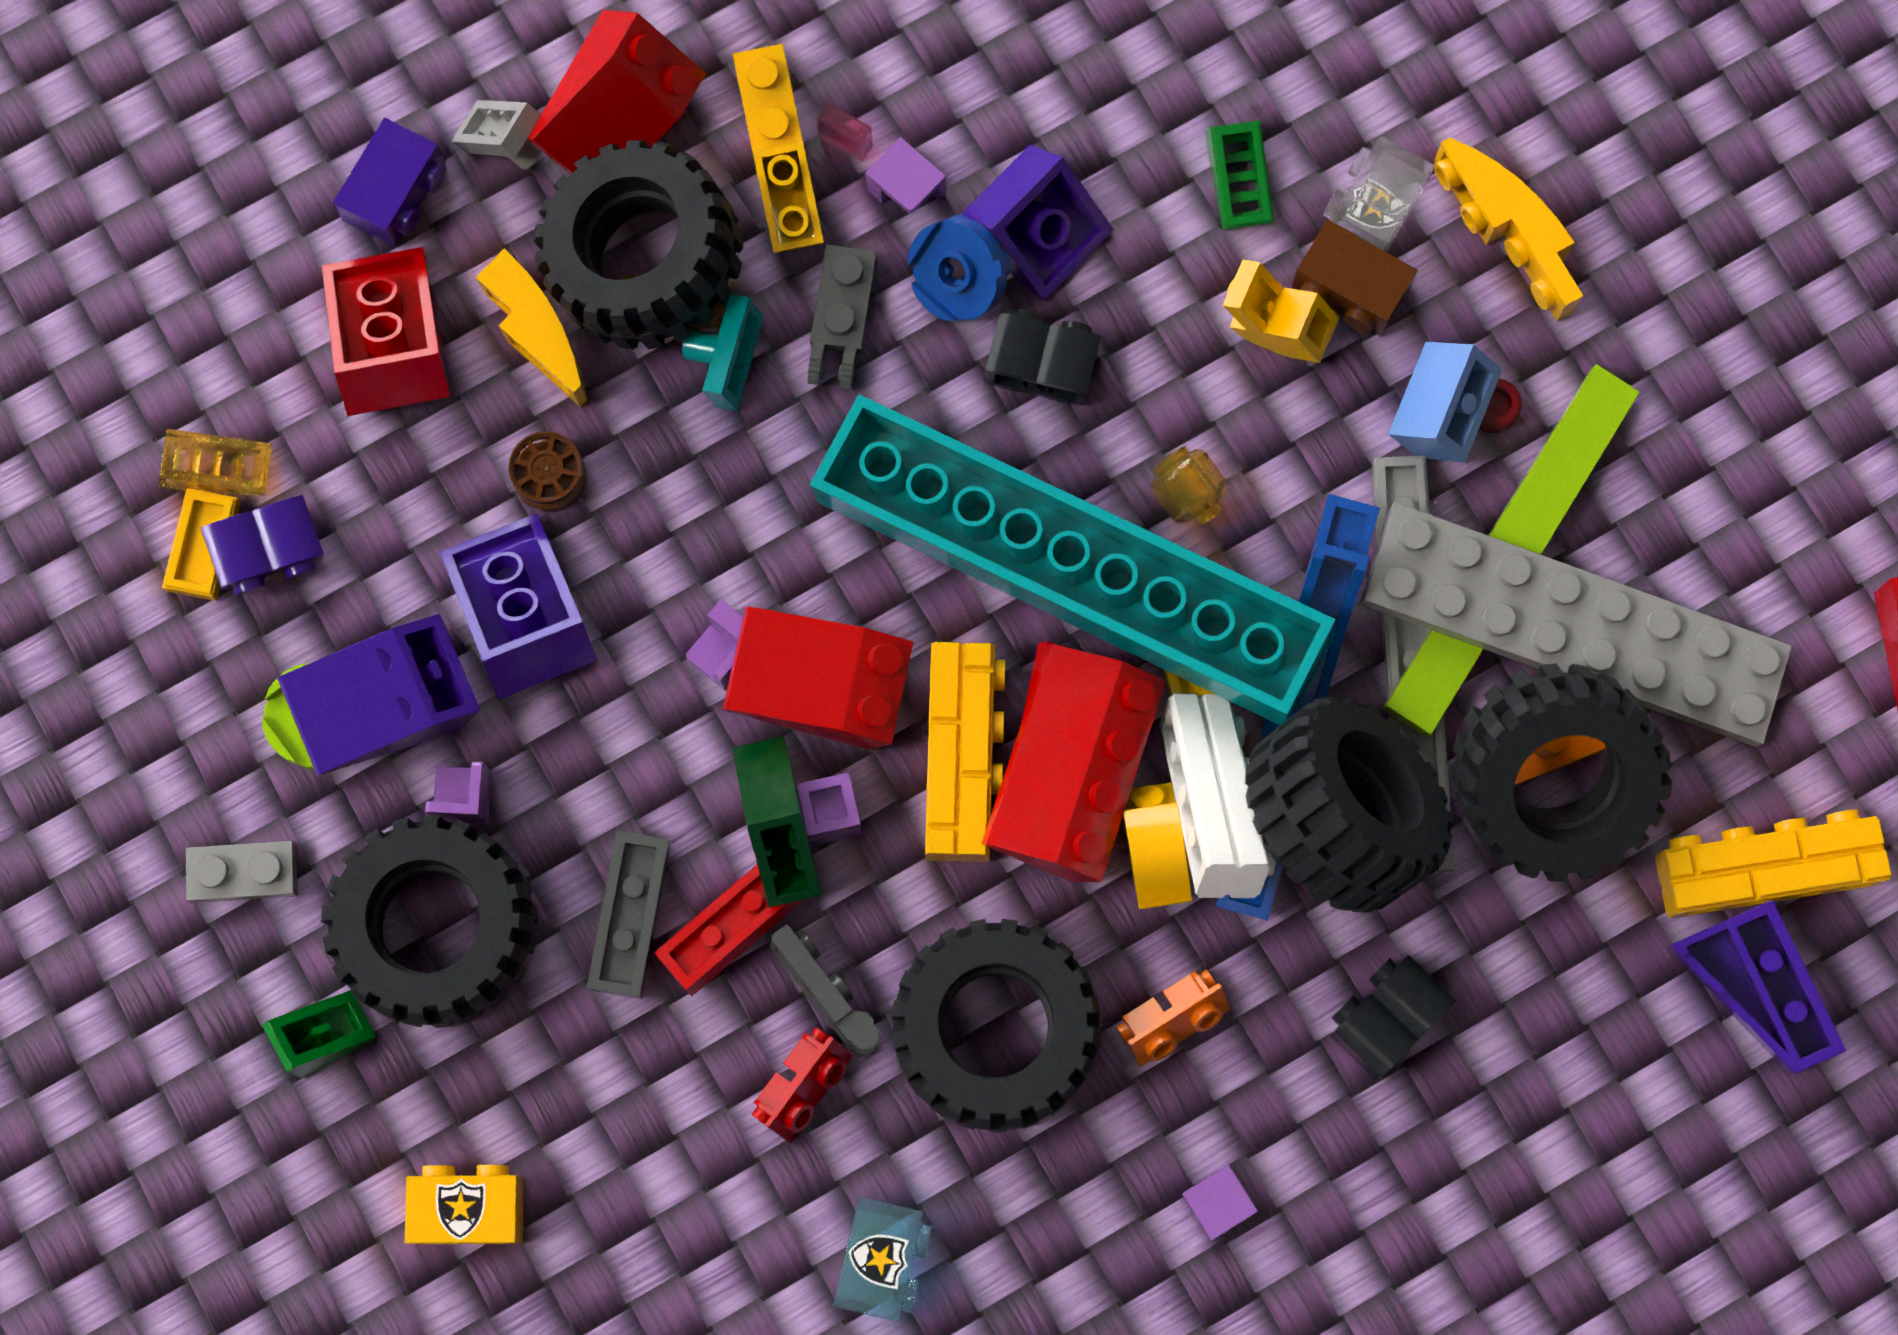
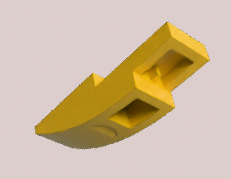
(778, 148)
(1502, 205)

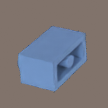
(1445, 401)

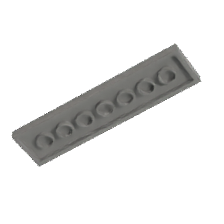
(1567, 616)

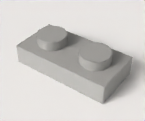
(241, 872)

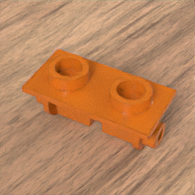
(1195, 1007)

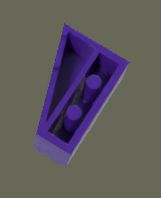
(1764, 985)

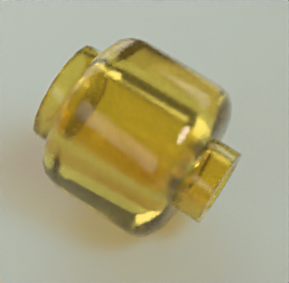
(1189, 486)

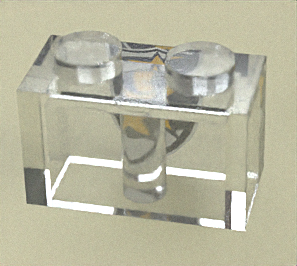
(1381, 194)

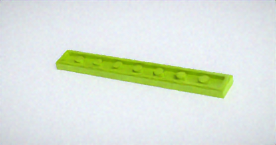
(1527, 523)

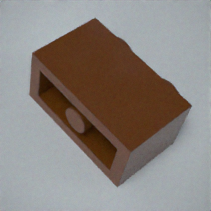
(1355, 278)

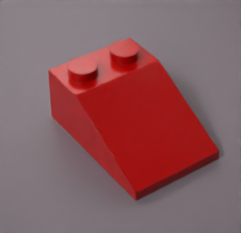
(617, 89)
(384, 331)
(818, 677)

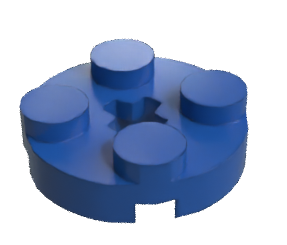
(981, 257)

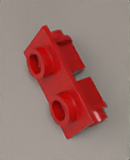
(818, 1066)

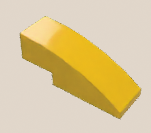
(532, 324)

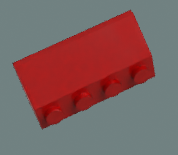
(1074, 763)

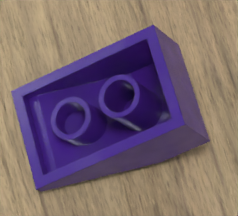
(518, 606)

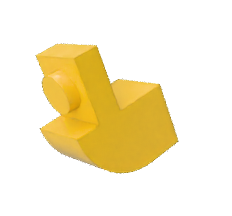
(1279, 317)
(1156, 846)

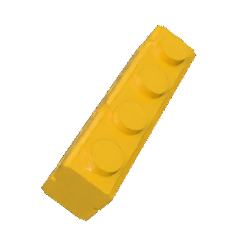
(961, 749)
(1773, 865)

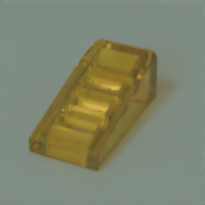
(197, 443)

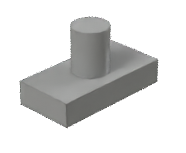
(500, 130)

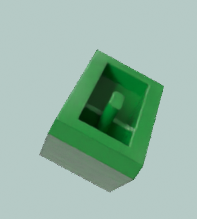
(319, 1034)

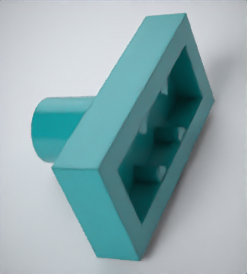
(727, 352)

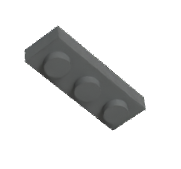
(629, 914)

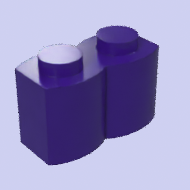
(263, 544)

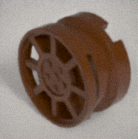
(547, 471)

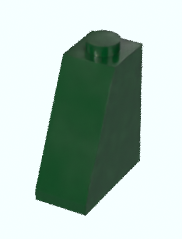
(776, 821)

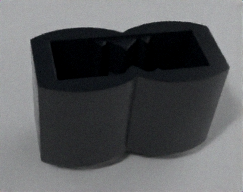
(1042, 357)
(1391, 1016)

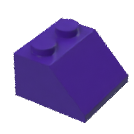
(1041, 219)

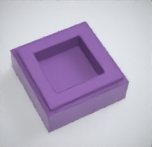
(1219, 1202)

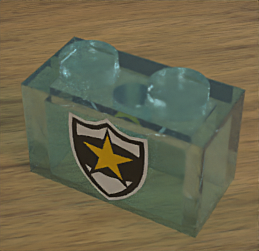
(881, 1259)

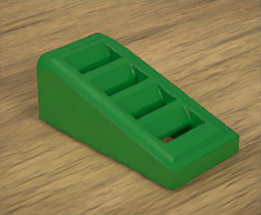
(1233, 133)

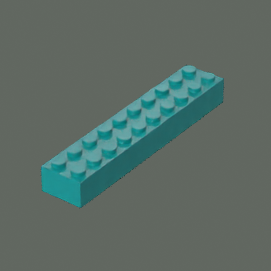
(1074, 560)

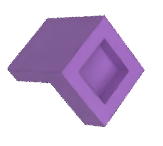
(904, 177)
(716, 647)
(462, 794)
(829, 809)

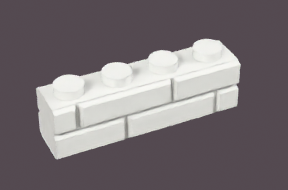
(1210, 789)

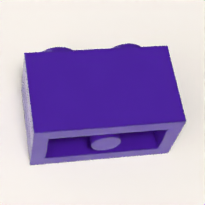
(391, 183)

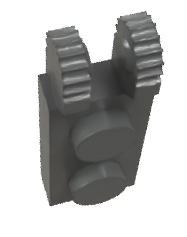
(841, 310)
(826, 993)

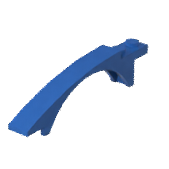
(1331, 588)

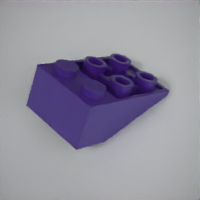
(380, 695)

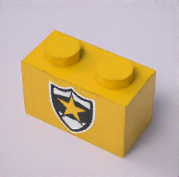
(464, 1208)

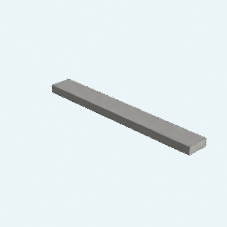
(1405, 482)

